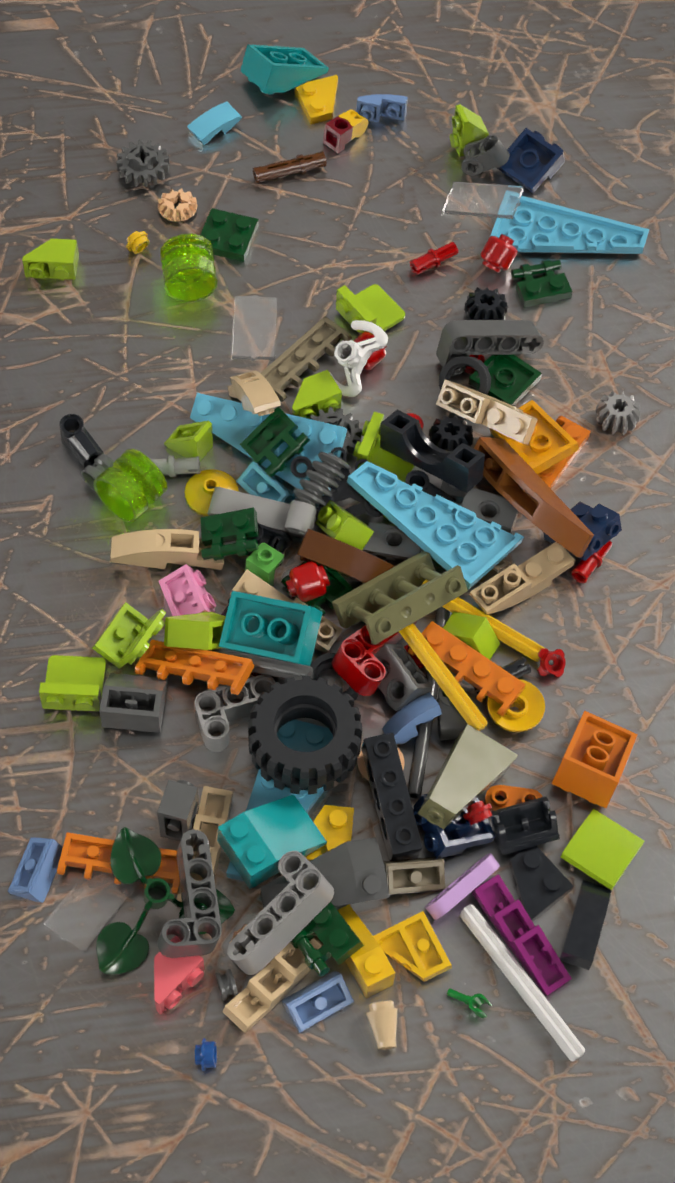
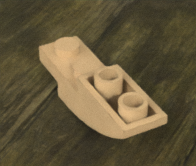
(254, 393)
(487, 411)
(161, 546)
(522, 581)
(252, 584)

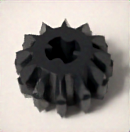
(486, 305)
(450, 433)

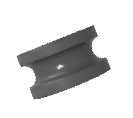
(226, 984)

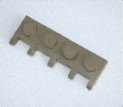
(303, 355)

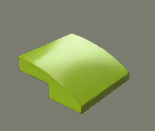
(602, 849)

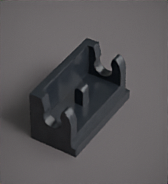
(524, 825)

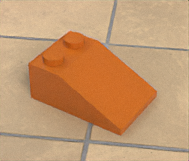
(595, 759)

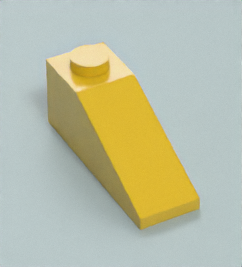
(369, 963)

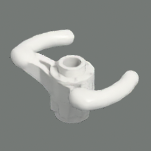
(355, 355)

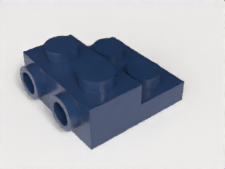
(532, 160)
(600, 521)
(455, 836)

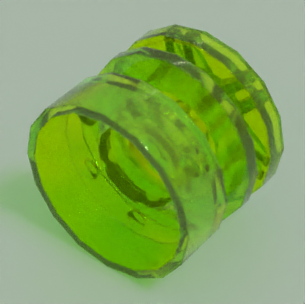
(188, 267)
(130, 485)

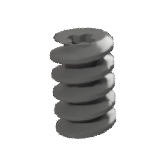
(321, 479)

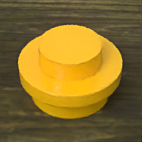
(137, 242)

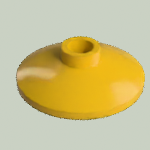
(199, 495)
(531, 707)

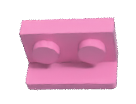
(186, 592)

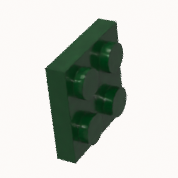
(230, 233)
(509, 378)

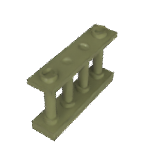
(398, 598)

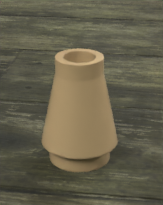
(383, 1022)

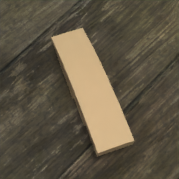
(212, 812)
(269, 987)

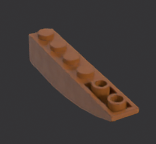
(531, 495)

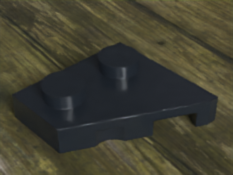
(538, 881)

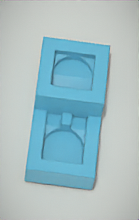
(213, 121)

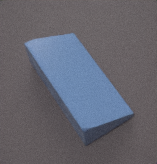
(36, 869)
(317, 1001)

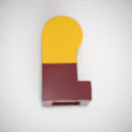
(344, 129)

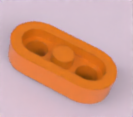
(512, 796)

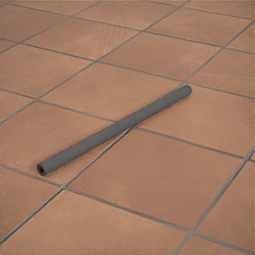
(424, 730)

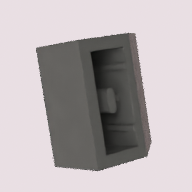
(133, 702)

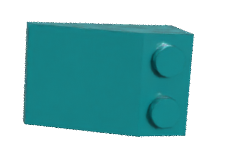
(280, 67)
(271, 628)
(266, 833)

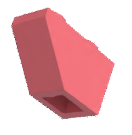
(173, 977)

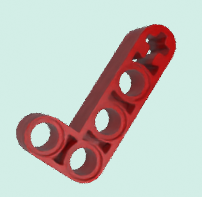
(357, 661)

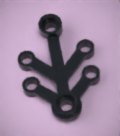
(343, 491)

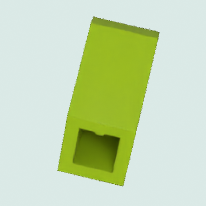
(466, 129)
(53, 260)
(317, 394)
(343, 526)
(194, 631)

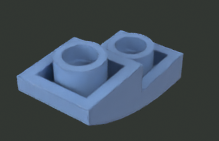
(379, 105)
(405, 720)

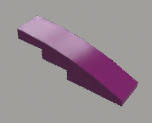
(521, 935)

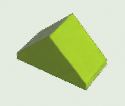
(191, 439)
(474, 632)

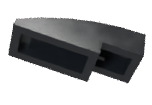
(586, 925)

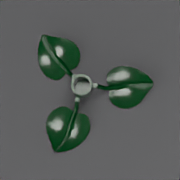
(132, 859)

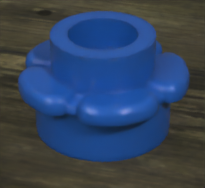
(206, 1054)

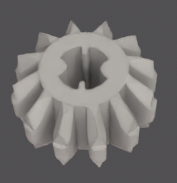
(618, 413)

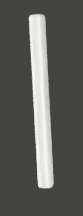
(522, 983)

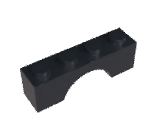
(405, 439)

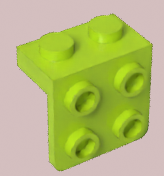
(369, 305)
(371, 451)
(128, 635)
(73, 683)

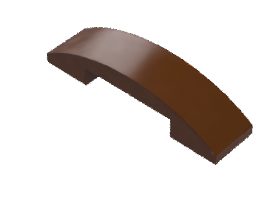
(341, 557)

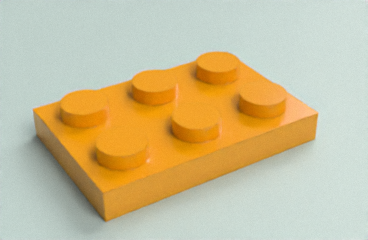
(547, 444)

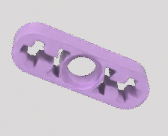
(462, 886)

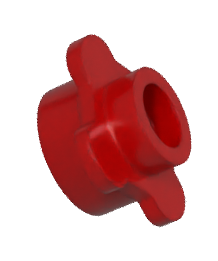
(558, 665)

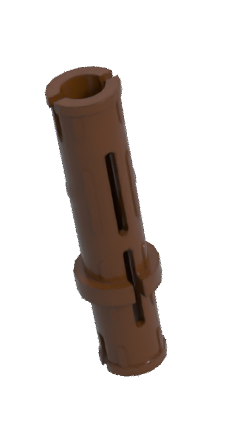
(283, 168)

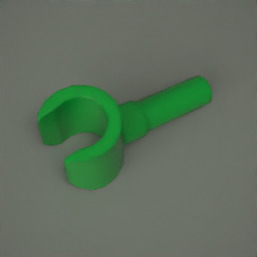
(473, 1001)

